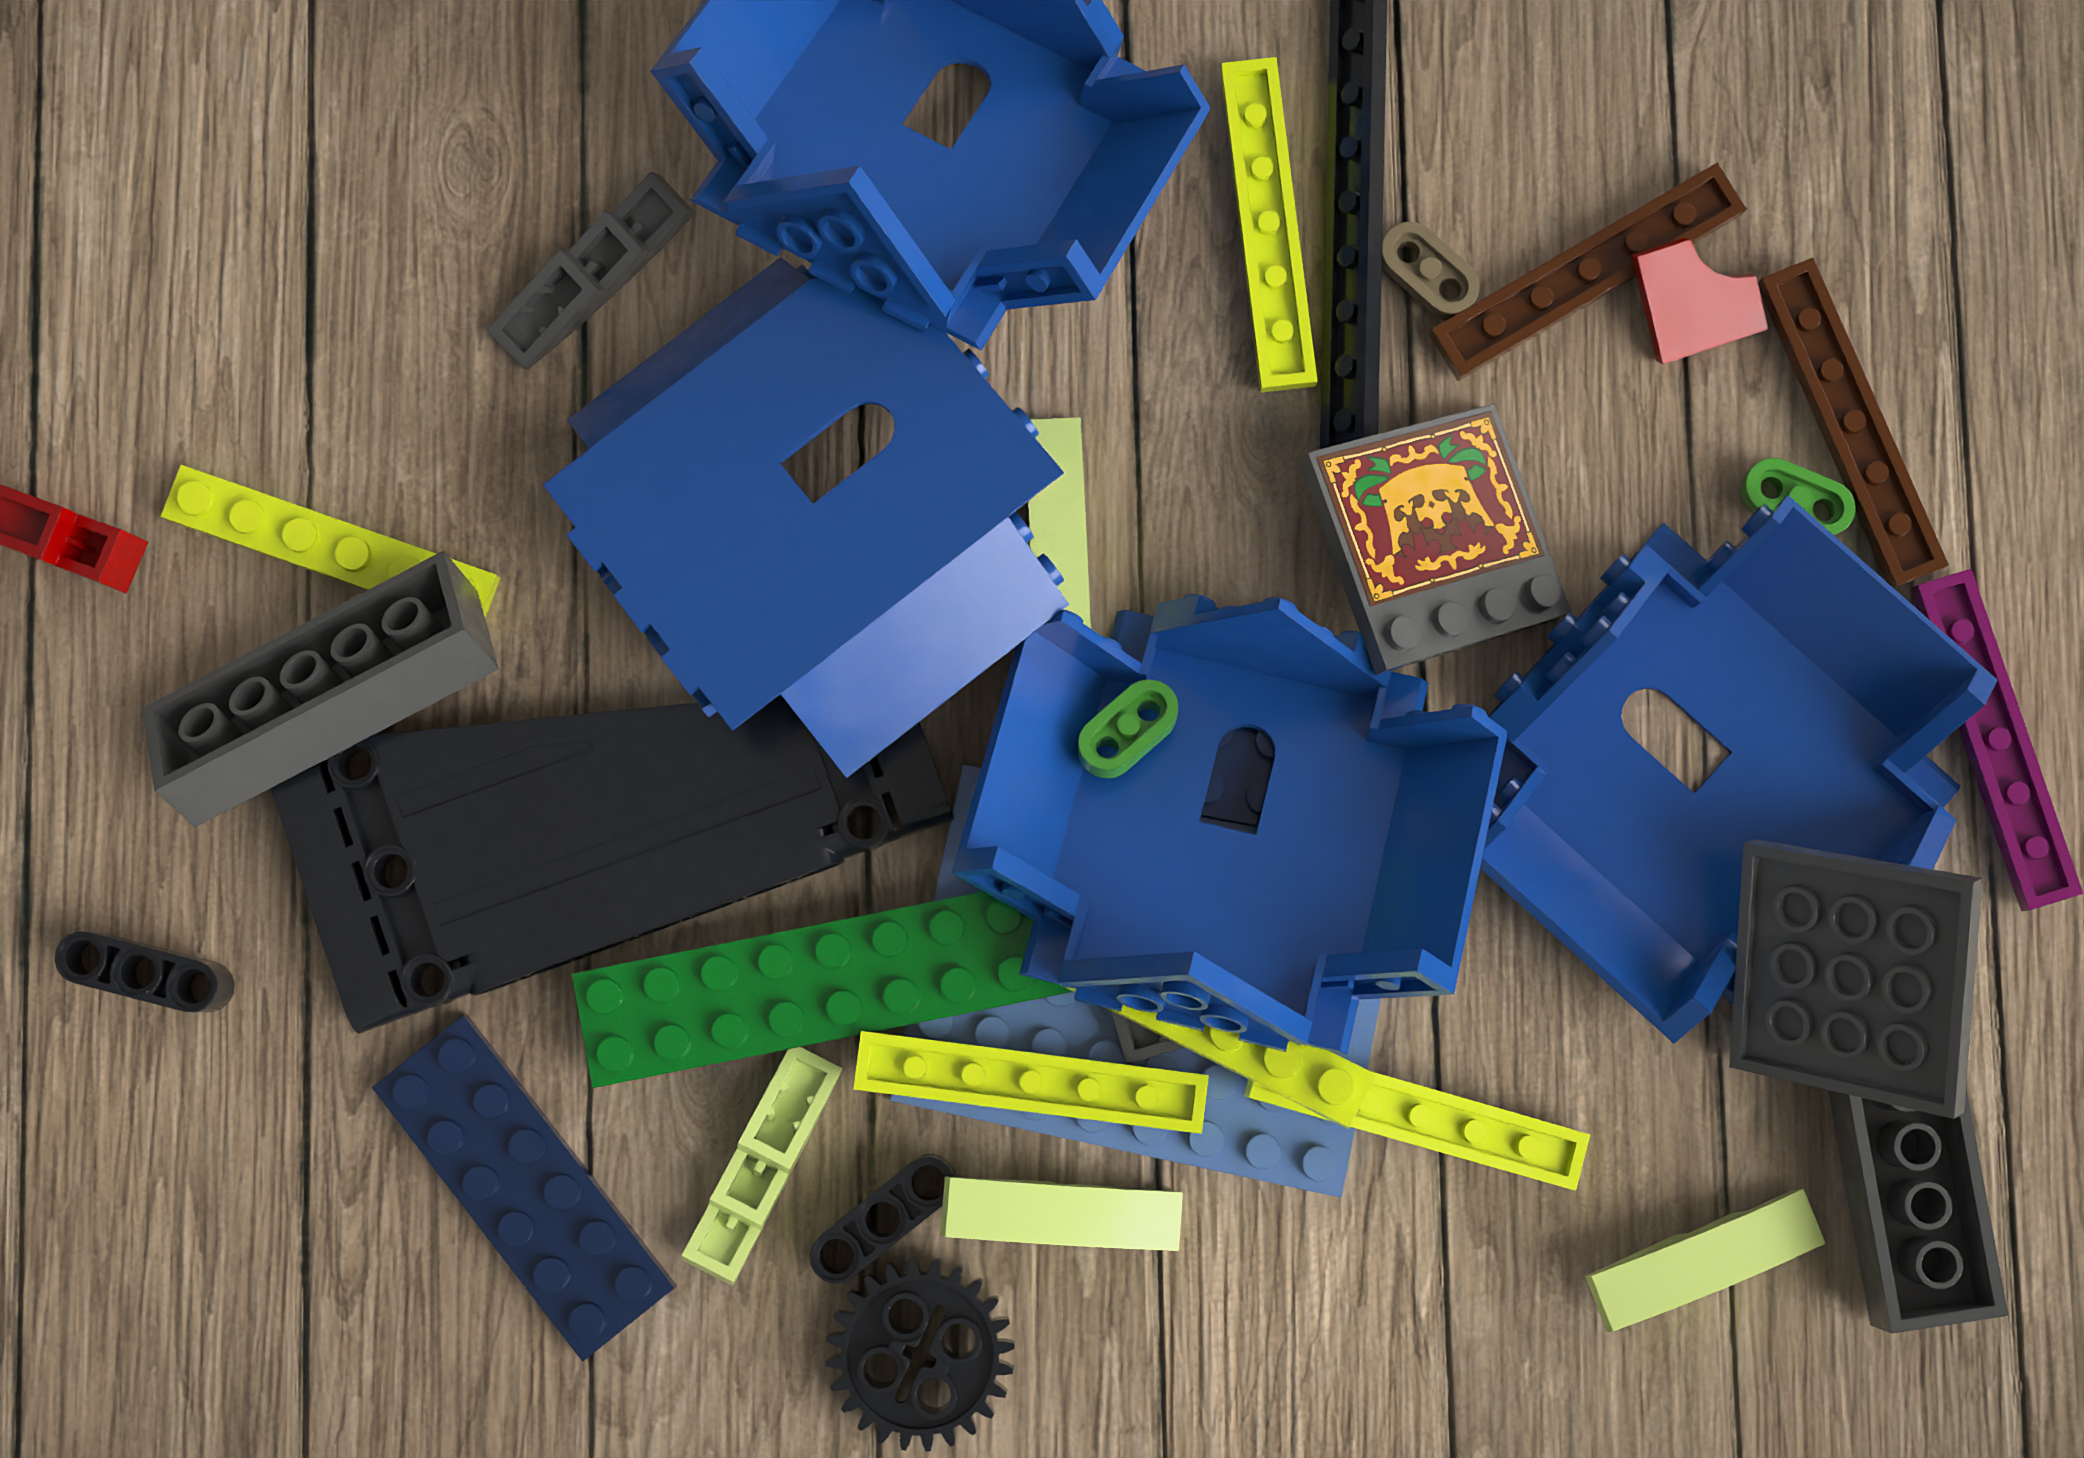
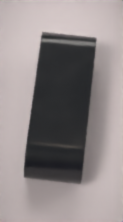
(118, 969)
(857, 1231)

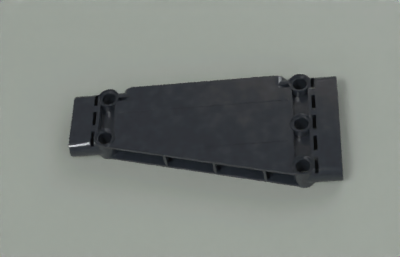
(569, 839)

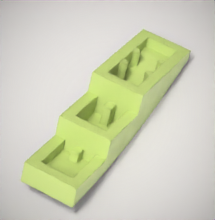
(1059, 513)
(761, 1164)
(1061, 1214)
(1704, 1260)

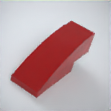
(69, 540)

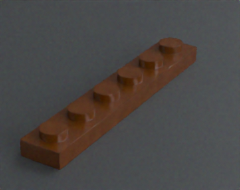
(1583, 272)
(1852, 423)

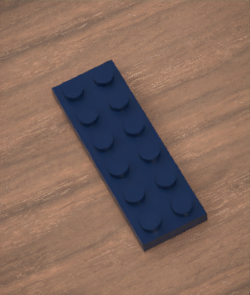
(524, 1187)

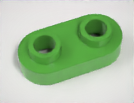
(1803, 487)
(1125, 731)

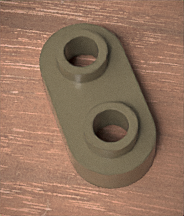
(1434, 267)

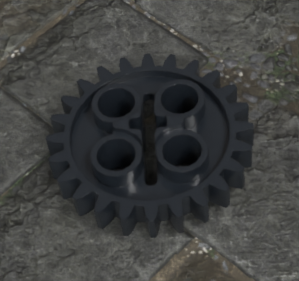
(967, 1374)

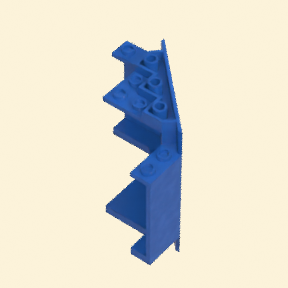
(1014, 216)
(839, 604)
(1795, 668)
(1268, 935)

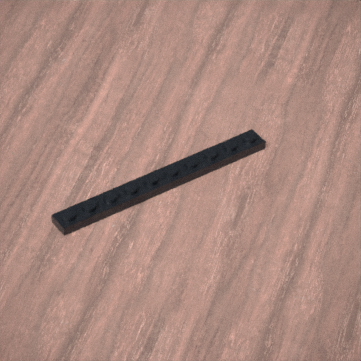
(1353, 221)

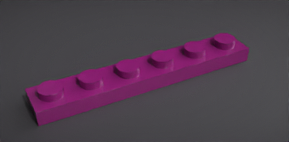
(2003, 753)

